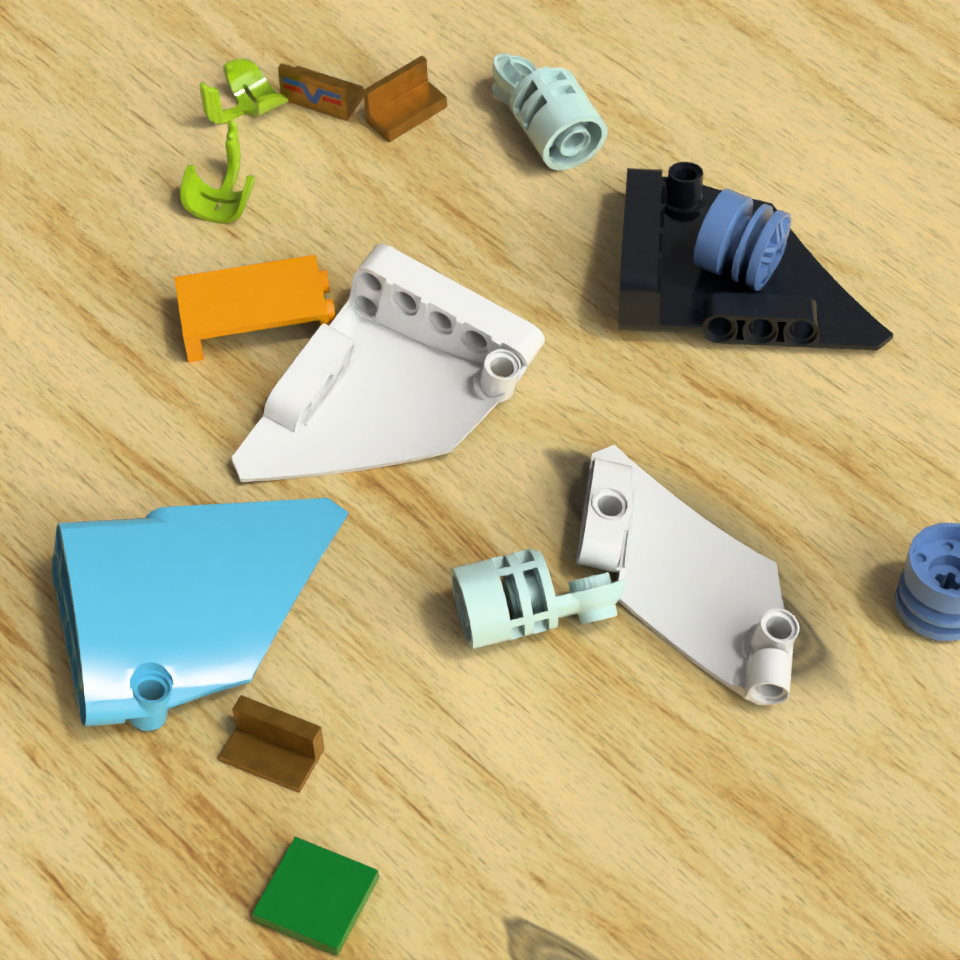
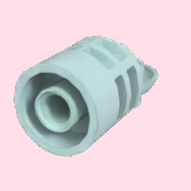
(550, 110)
(529, 597)

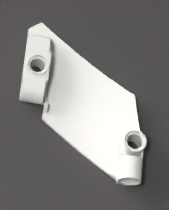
(688, 579)

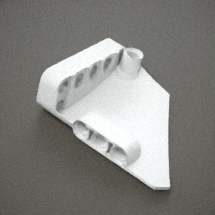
(390, 377)

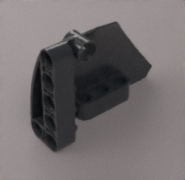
(670, 294)

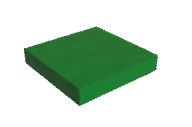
(316, 896)

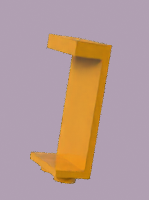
(251, 300)

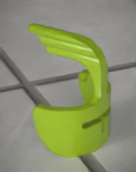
(241, 75)
(233, 203)

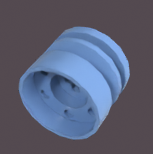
(737, 237)
(931, 583)

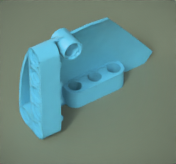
(180, 600)

